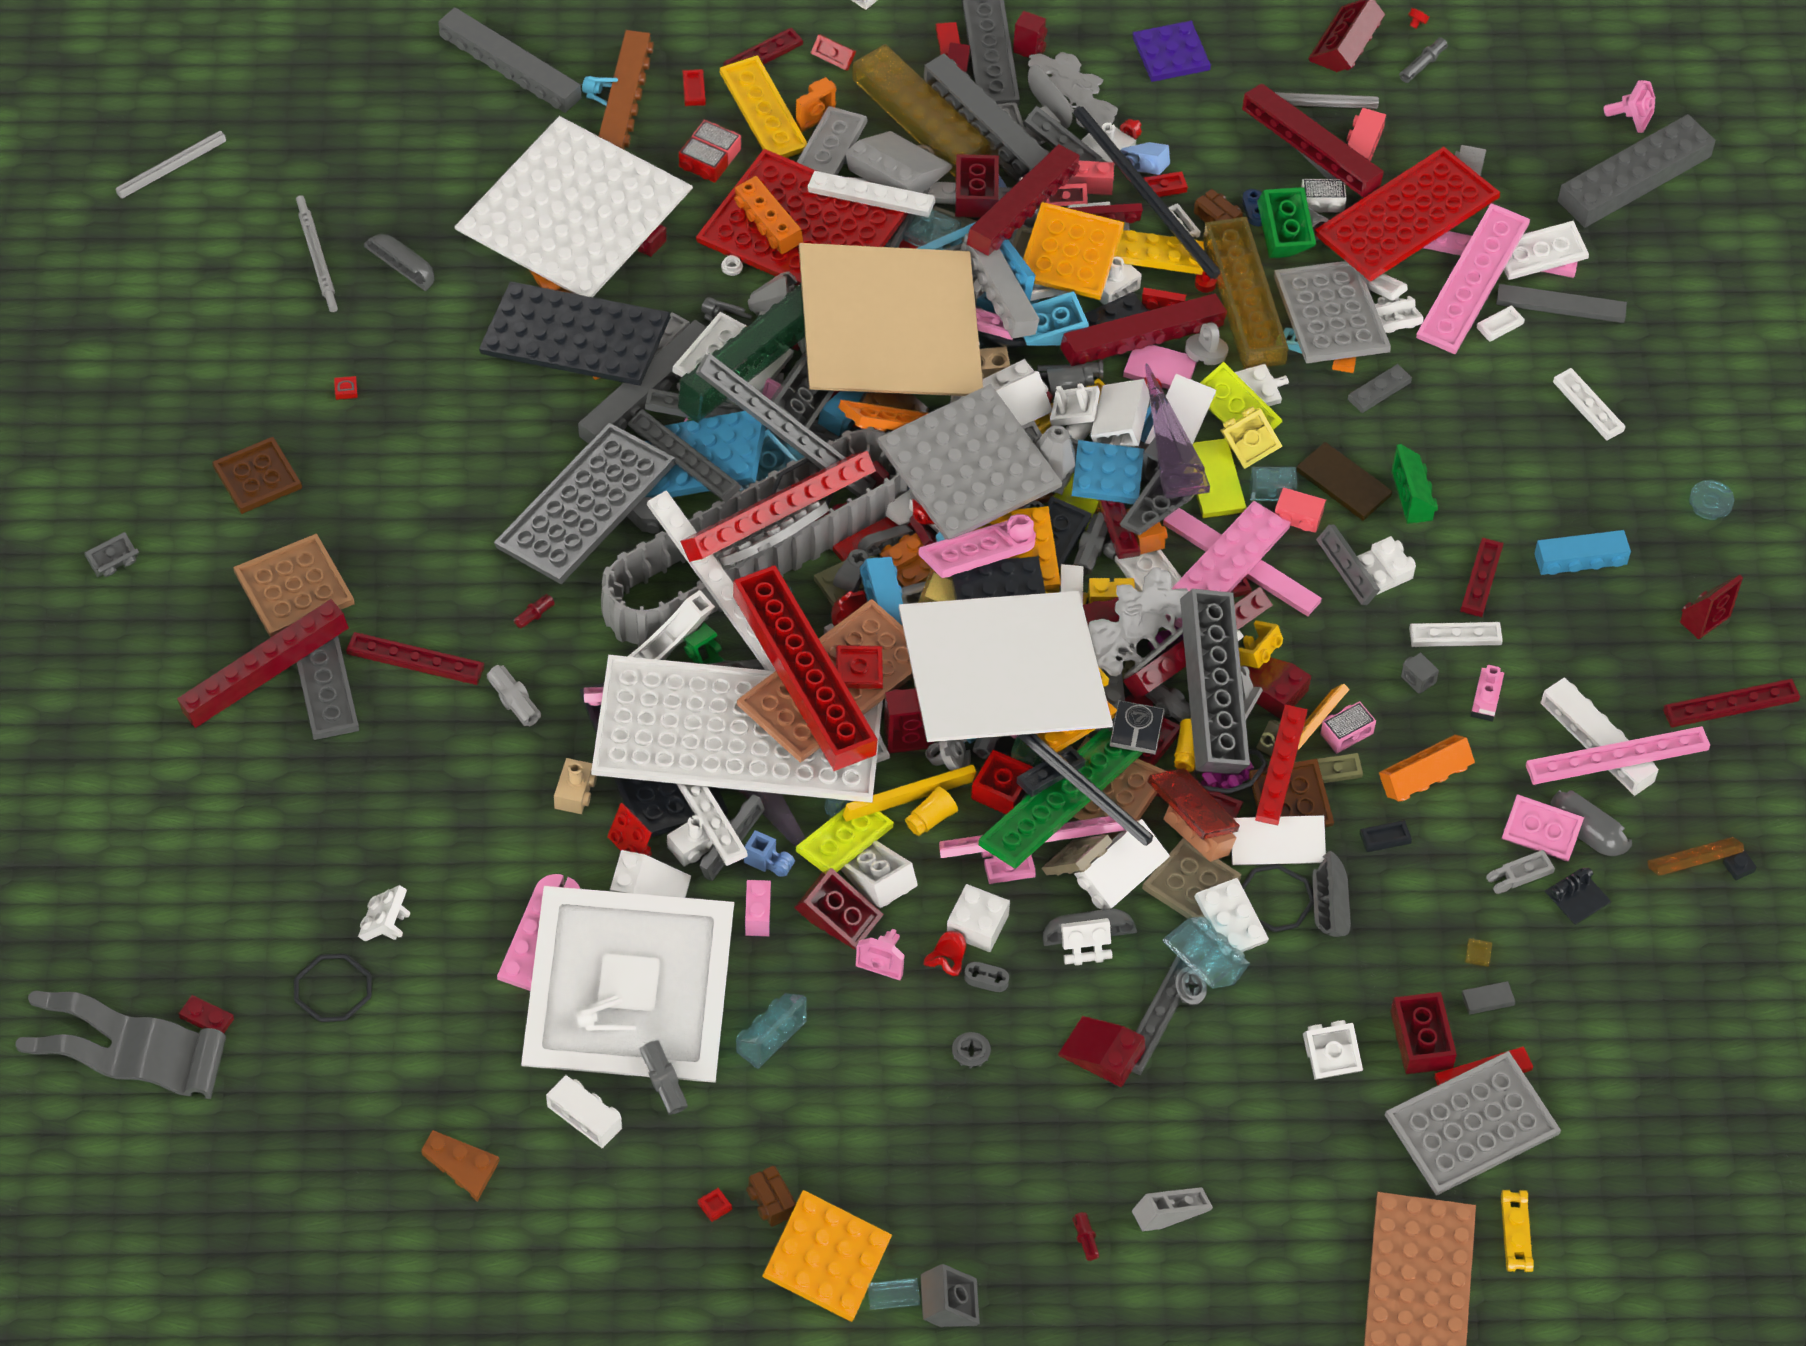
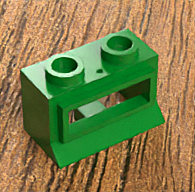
(703, 636)

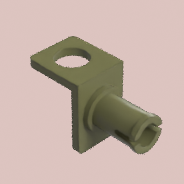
(1268, 738)

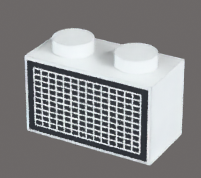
(1325, 194)

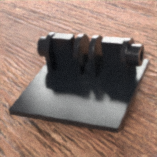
(1578, 895)

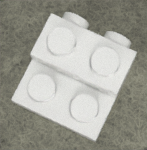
(1388, 564)
(1332, 1050)

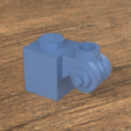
(763, 855)

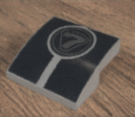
(1137, 727)

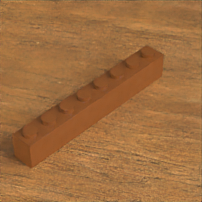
(627, 90)

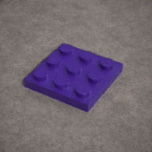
(1171, 51)

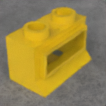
(1259, 651)

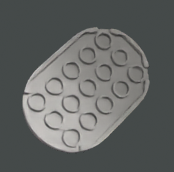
(772, 534)

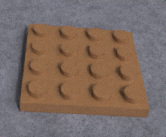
(292, 583)
(1127, 790)

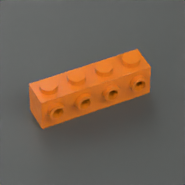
(768, 215)
(1426, 768)

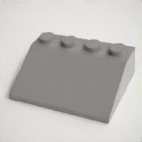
(895, 162)

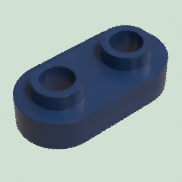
(1250, 206)

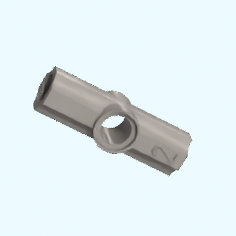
(513, 695)

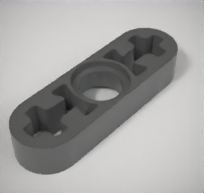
(875, 542)

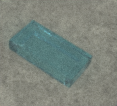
(893, 1294)

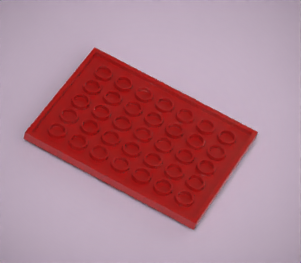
(819, 217)

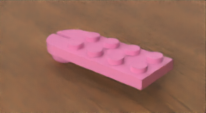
(980, 546)
(519, 960)

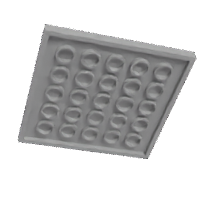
(969, 462)

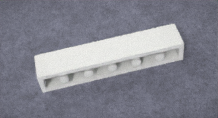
(1594, 730)

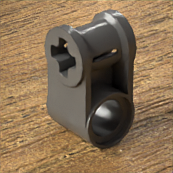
(849, 574)

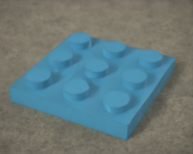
(1107, 472)

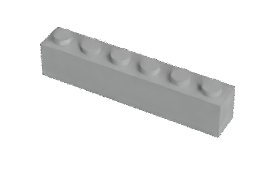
(1003, 291)

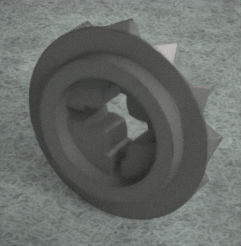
(1194, 995)
(961, 1046)

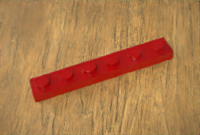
(1281, 765)

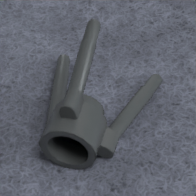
(712, 308)

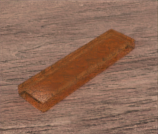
(1695, 856)

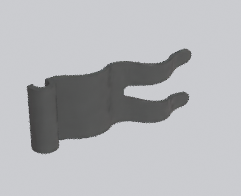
(140, 1046)

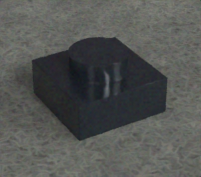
(1739, 865)

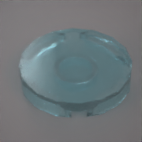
(1711, 499)

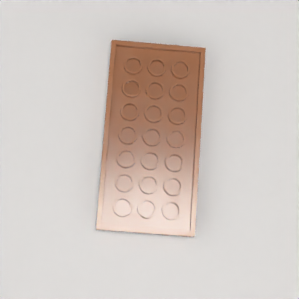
(774, 708)
(1419, 1272)

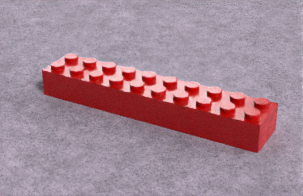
(805, 668)

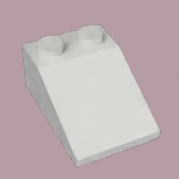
(880, 874)
(644, 875)

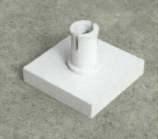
(1118, 137)

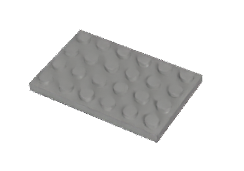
(1331, 312)
(1472, 1123)

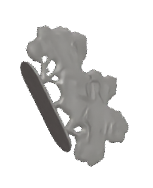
(1069, 82)
(1140, 618)

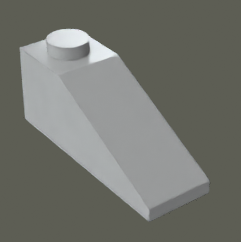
(1170, 1207)

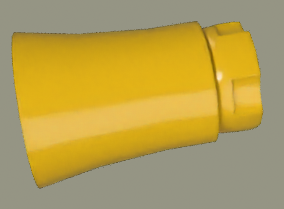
(1184, 752)
(931, 811)

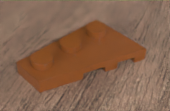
(462, 1162)

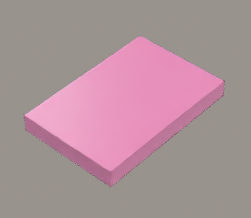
(1163, 363)
(1542, 828)

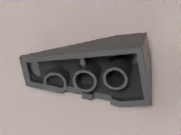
(1151, 507)

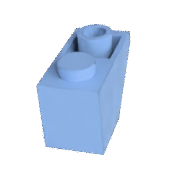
(1148, 157)

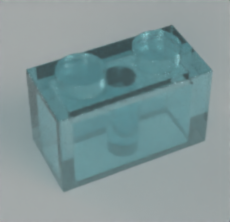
(1268, 482)

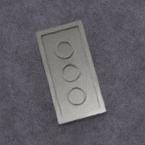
(831, 139)

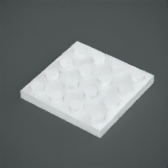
(714, 338)

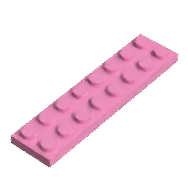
(1473, 278)
(1235, 552)

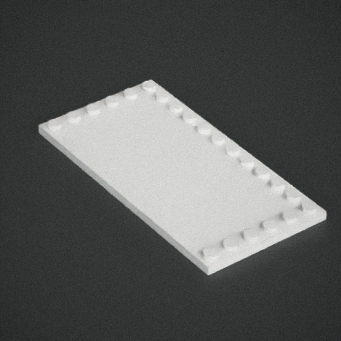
(686, 729)

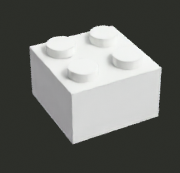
(979, 917)

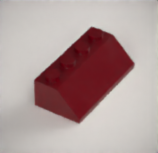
(1347, 35)

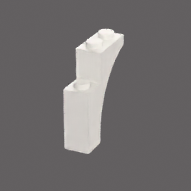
(676, 628)

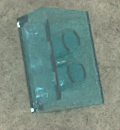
(1207, 952)
(772, 1029)

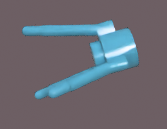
(594, 85)

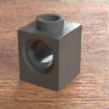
(1419, 673)

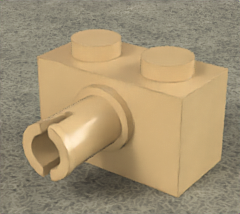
(574, 786)

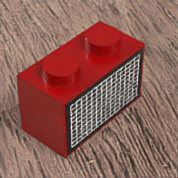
(703, 159)

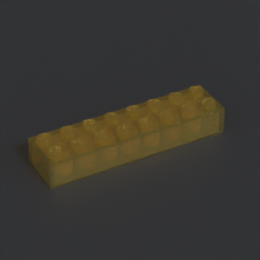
(917, 106)
(1245, 293)

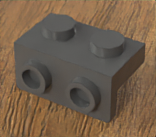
(111, 555)

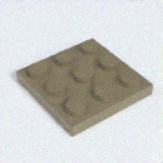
(1183, 876)

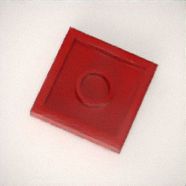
(860, 666)

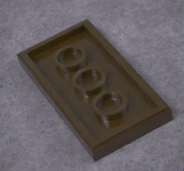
(1344, 481)

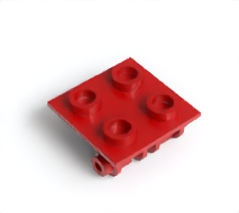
(629, 832)

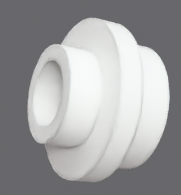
(732, 265)

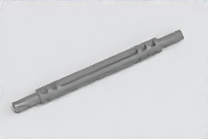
(316, 253)

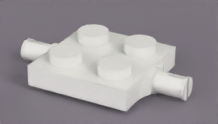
(1263, 384)

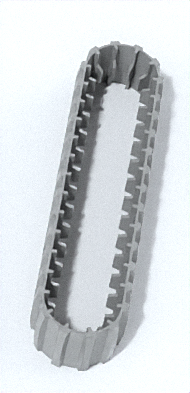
(789, 554)

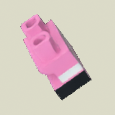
(1487, 693)

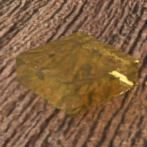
(1478, 952)

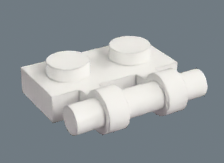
(1086, 934)

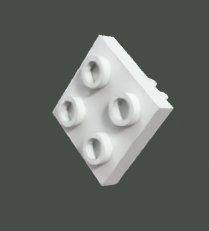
(1074, 405)
(383, 913)

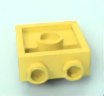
(1250, 436)

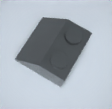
(949, 1297)

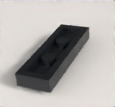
(1045, 775)

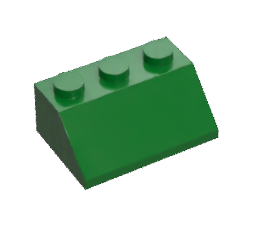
(1286, 221)
(1413, 486)

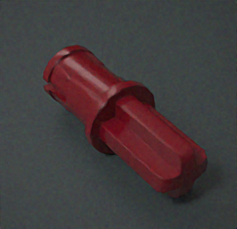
(534, 611)
(1086, 1235)

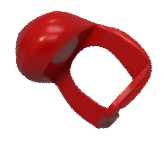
(951, 945)

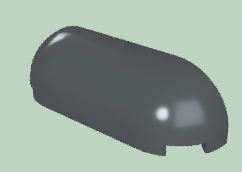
(402, 259)
(1598, 828)
(1331, 897)
(1120, 924)

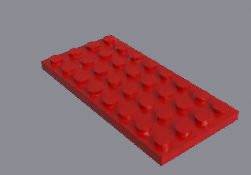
(1407, 214)

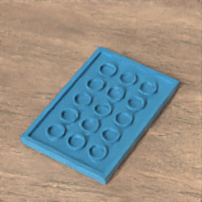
(726, 440)

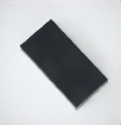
(1385, 836)

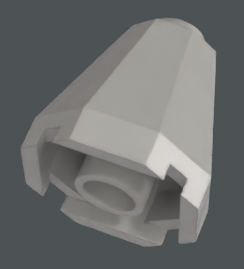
(771, 292)
(1058, 450)

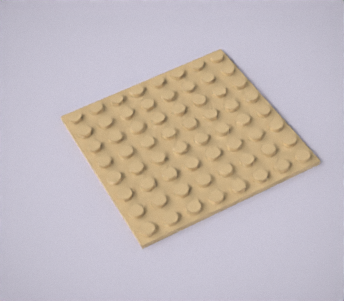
(890, 320)

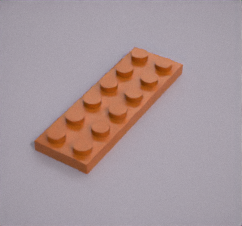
(878, 416)

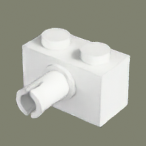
(1121, 281)
(689, 841)

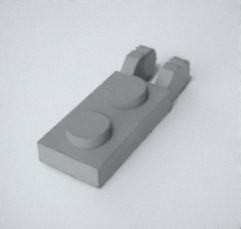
(1521, 871)

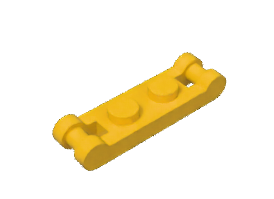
(1516, 1231)

